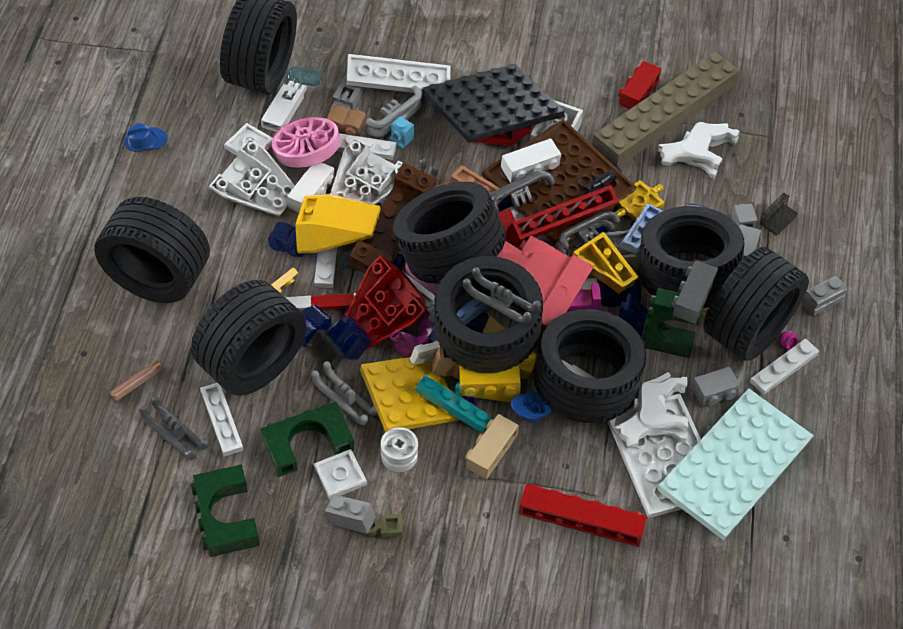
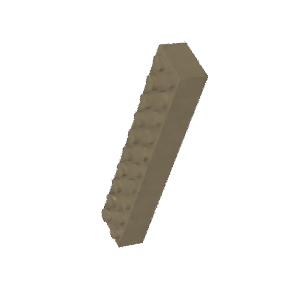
(665, 109)

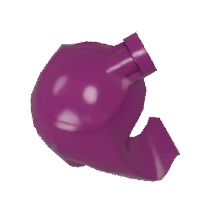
(406, 342)

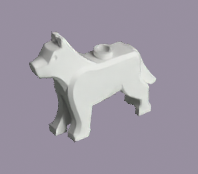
(695, 146)
(651, 412)

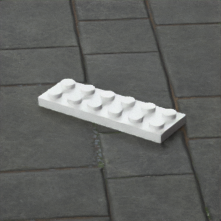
(393, 73)

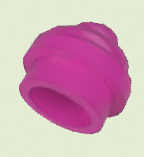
(788, 340)

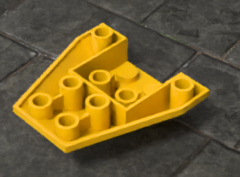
(333, 221)

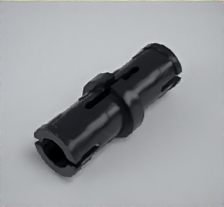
(600, 181)

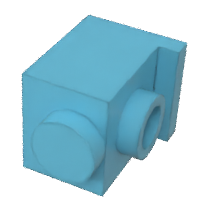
(402, 132)

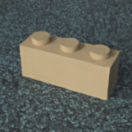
(491, 446)

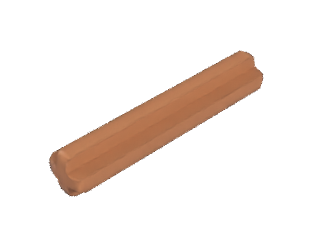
(136, 380)

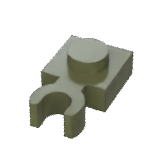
(388, 526)

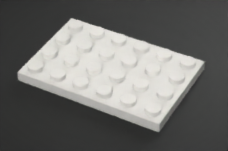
(655, 458)

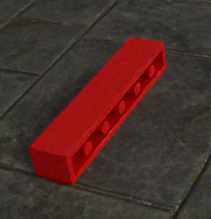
(562, 215)
(582, 514)

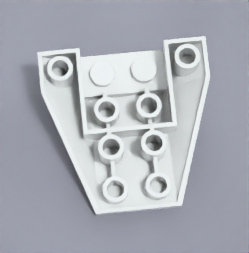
(364, 173)
(254, 181)

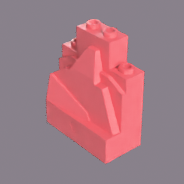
(556, 274)

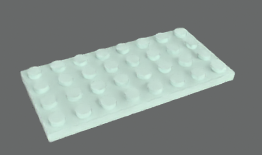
(735, 463)

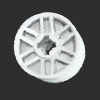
(399, 449)

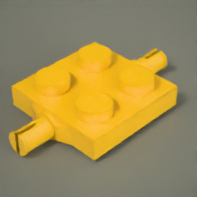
(636, 202)

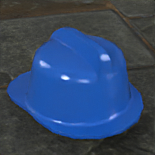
(143, 137)
(530, 407)

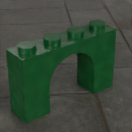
(662, 336)
(324, 419)
(221, 536)

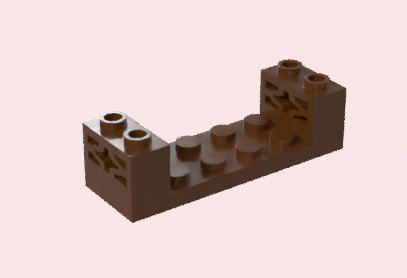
(407, 185)

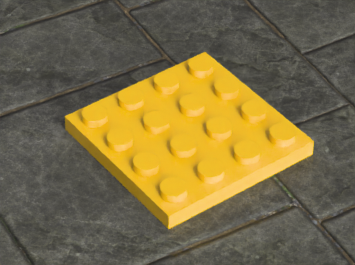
(393, 394)

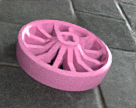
(298, 137)

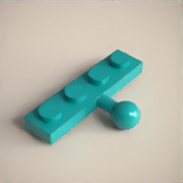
(453, 403)

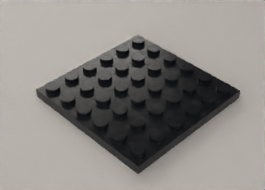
(492, 102)

